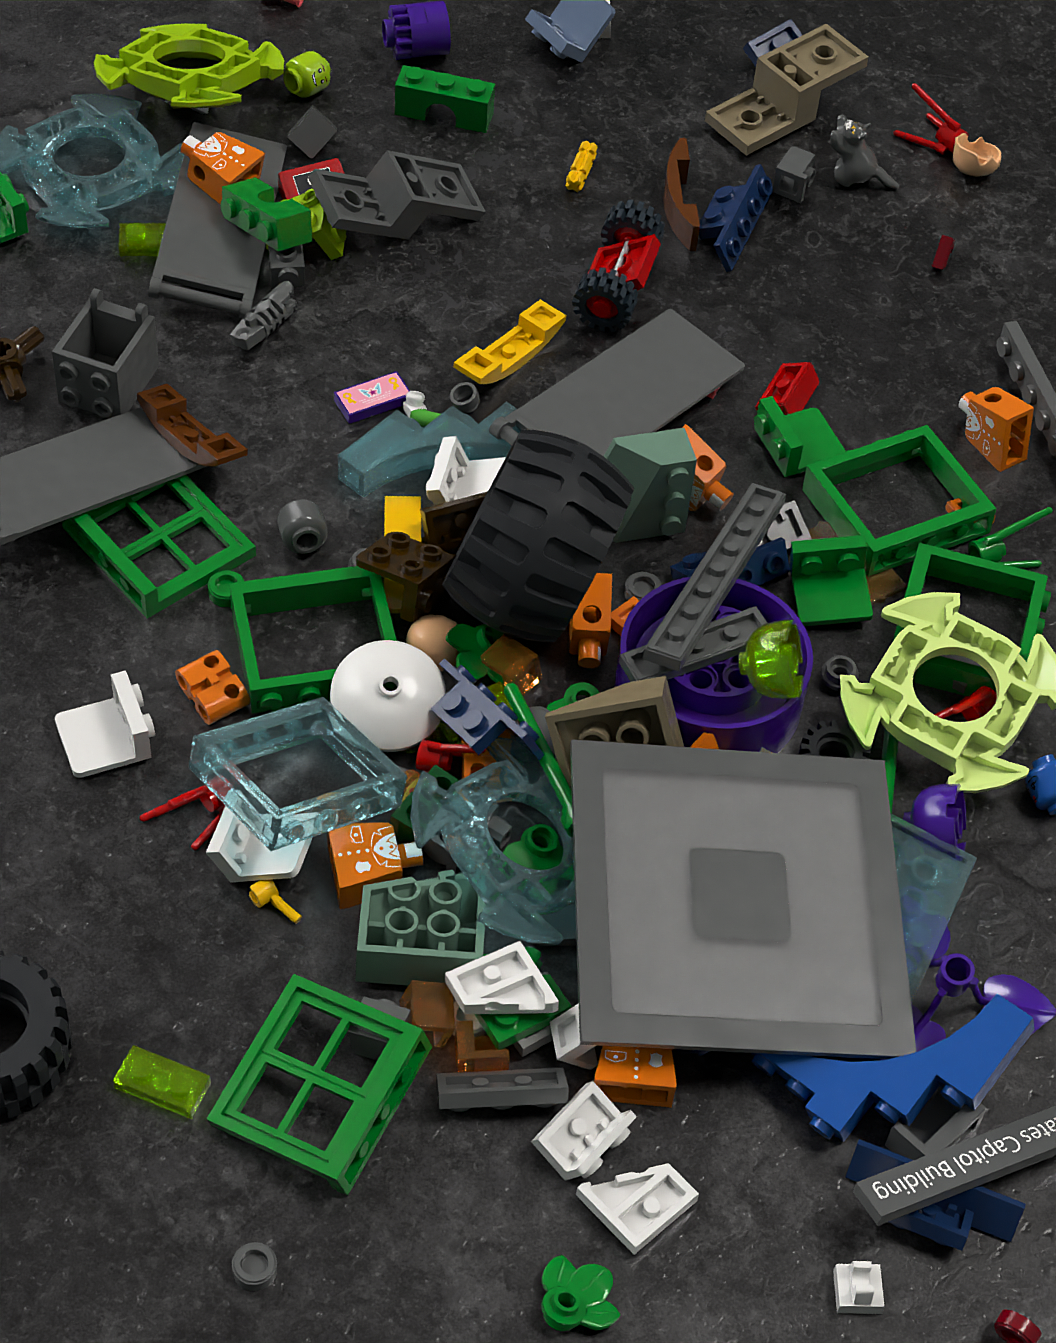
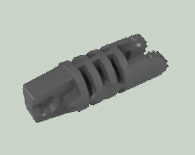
(265, 317)

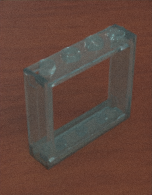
(219, 750)

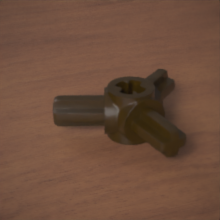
(12, 359)

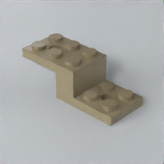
(786, 89)

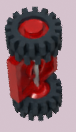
(621, 267)

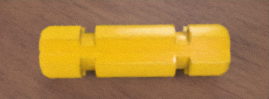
(581, 166)

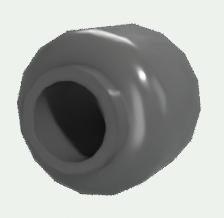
(302, 526)

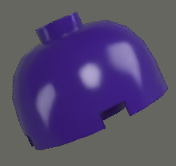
(940, 812)

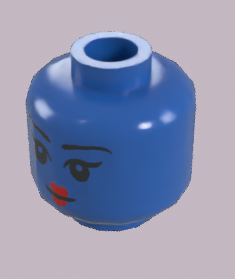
(1042, 783)

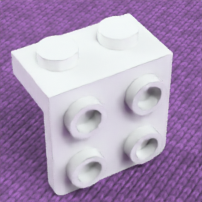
(457, 476)
(107, 731)
(246, 858)

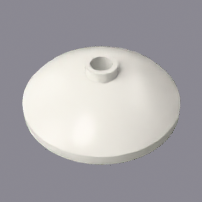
(389, 718)

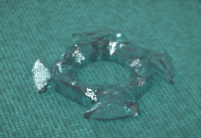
(76, 197)
(511, 892)

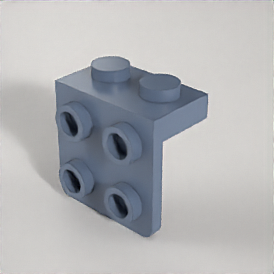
(572, 26)

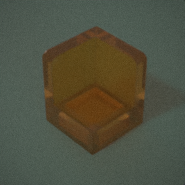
(513, 663)
(431, 1009)
(477, 1053)

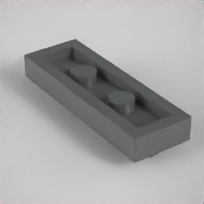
(501, 1089)

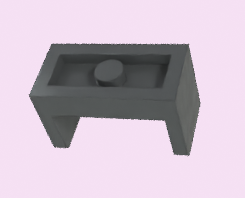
(934, 1128)

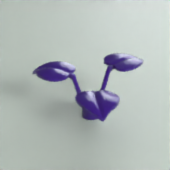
(957, 975)

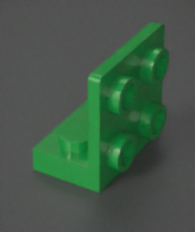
(830, 580)

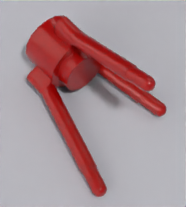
(946, 133)
(972, 706)
(439, 754)
(208, 799)

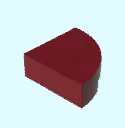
(943, 252)

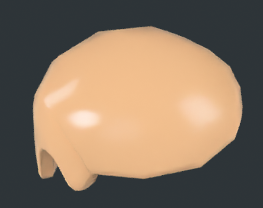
(975, 157)
(429, 636)

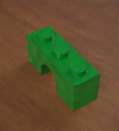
(468, 98)
(253, 209)

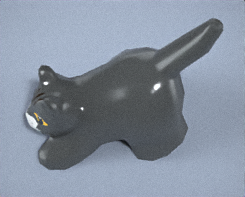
(856, 159)

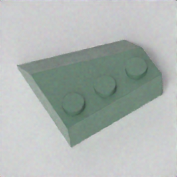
(662, 476)
(418, 929)

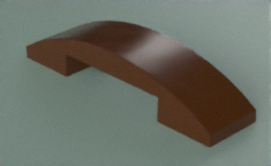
(681, 217)
(183, 432)

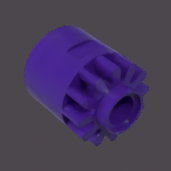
(417, 30)

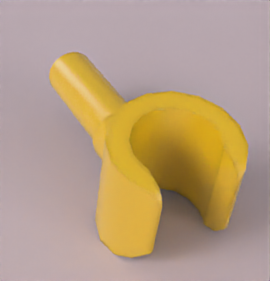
(265, 892)

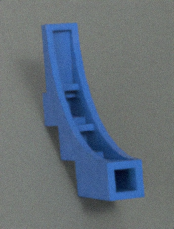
(962, 1065)

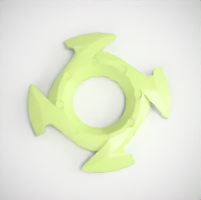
(961, 747)

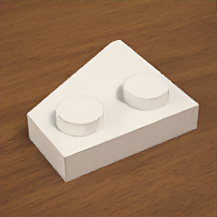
(501, 984)
(639, 1203)

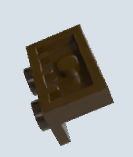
(449, 521)

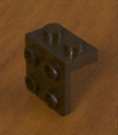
(412, 564)

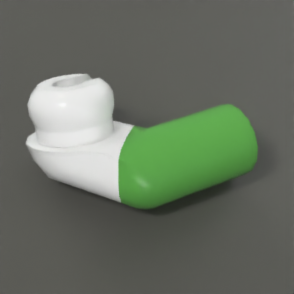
(417, 410)

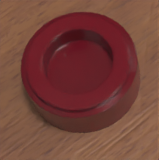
(1016, 1328)

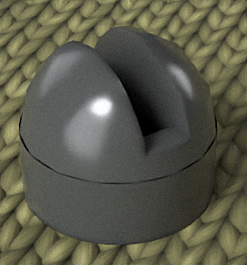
(465, 397)

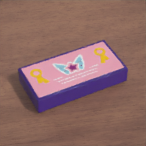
(371, 397)

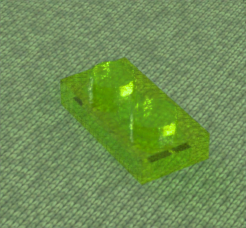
(140, 238)
(162, 1081)

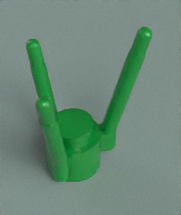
(993, 547)

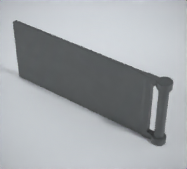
(206, 248)
(629, 386)
(84, 472)

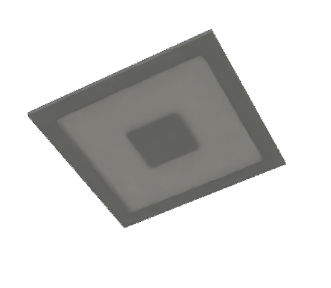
(737, 902)

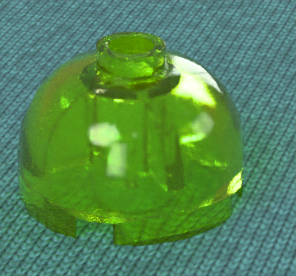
(774, 660)

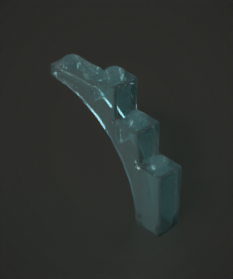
(404, 447)

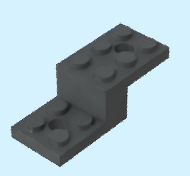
(396, 195)

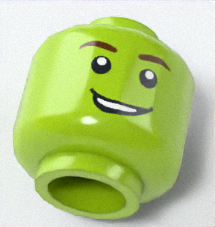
(307, 74)

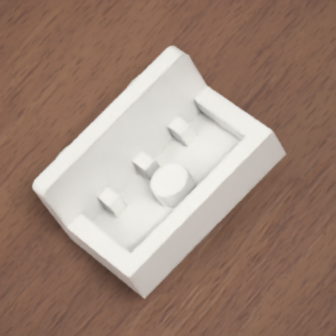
(583, 1133)

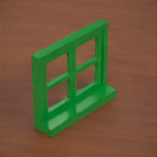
(128, 577)
(371, 1106)

